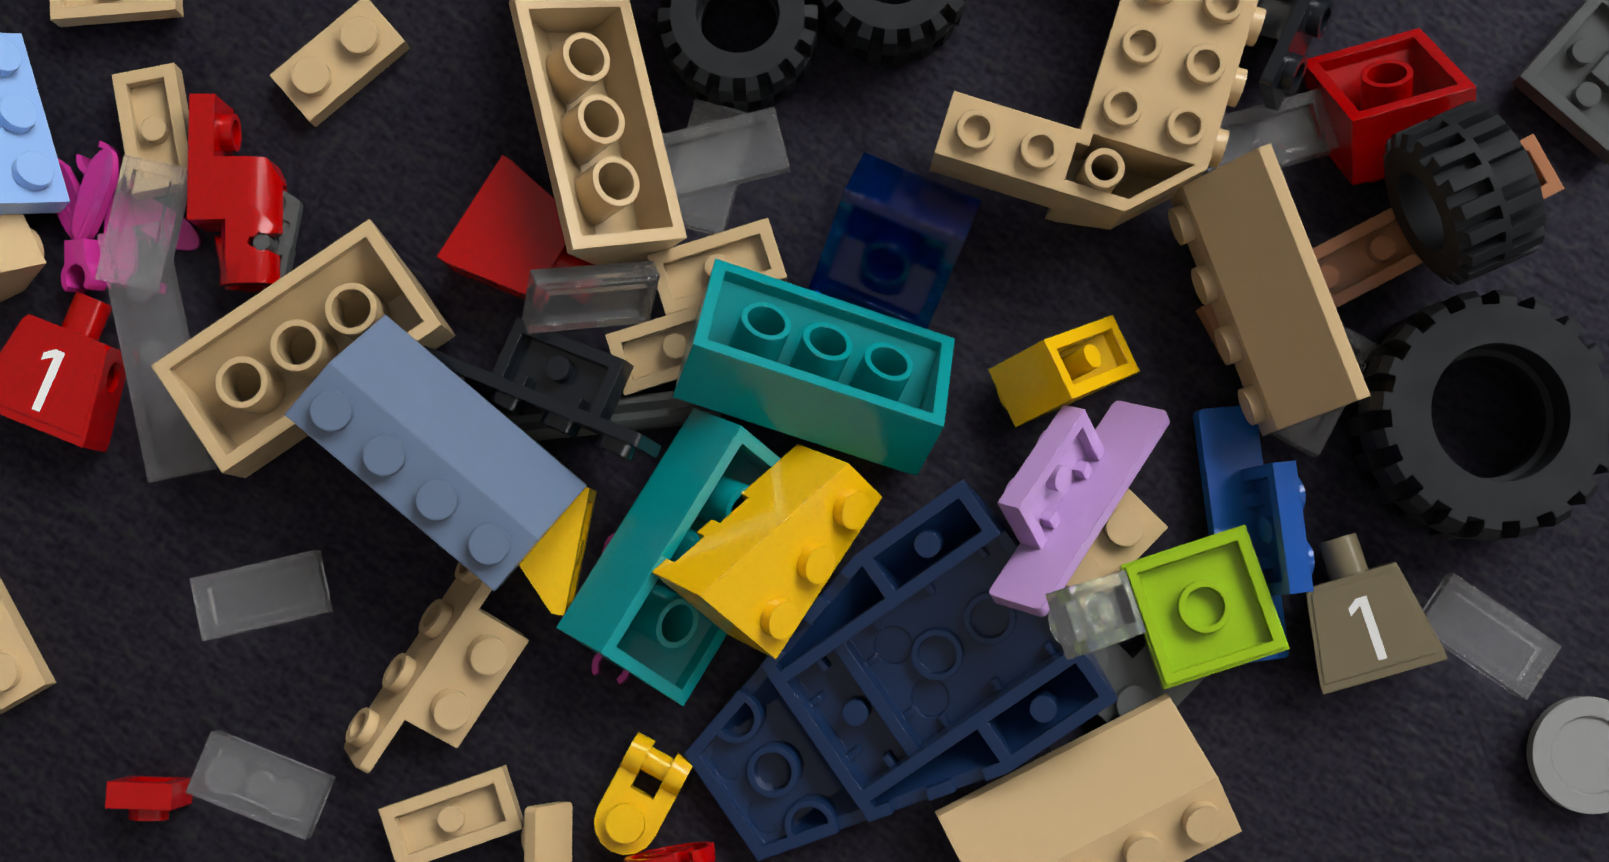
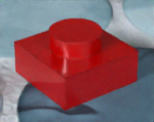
(148, 796)

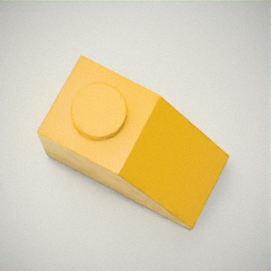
(1063, 370)
(558, 557)

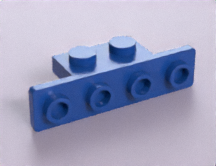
(1256, 495)

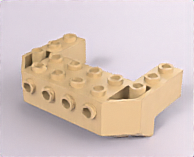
(1144, 127)

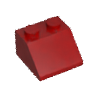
(1381, 91)

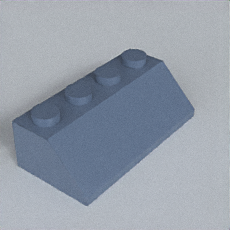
(436, 451)

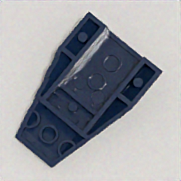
(895, 687)

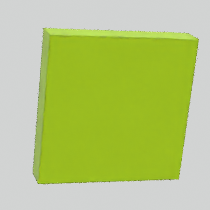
(1205, 607)

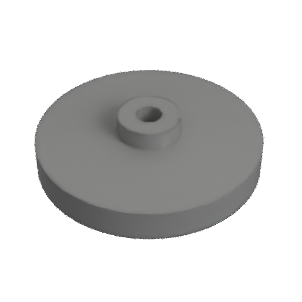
(1571, 754)

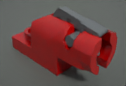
(239, 198)

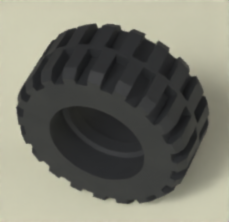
(1562, 400)

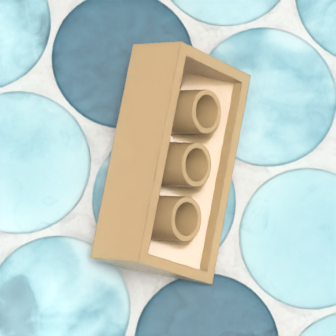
(598, 128)
(1266, 293)
(265, 353)
(1109, 796)

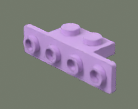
(1068, 495)

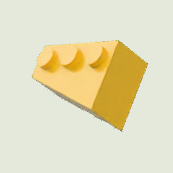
(775, 550)

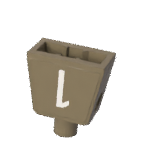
(1366, 620)

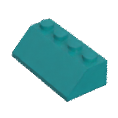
(817, 368)
(625, 607)

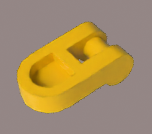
(629, 816)

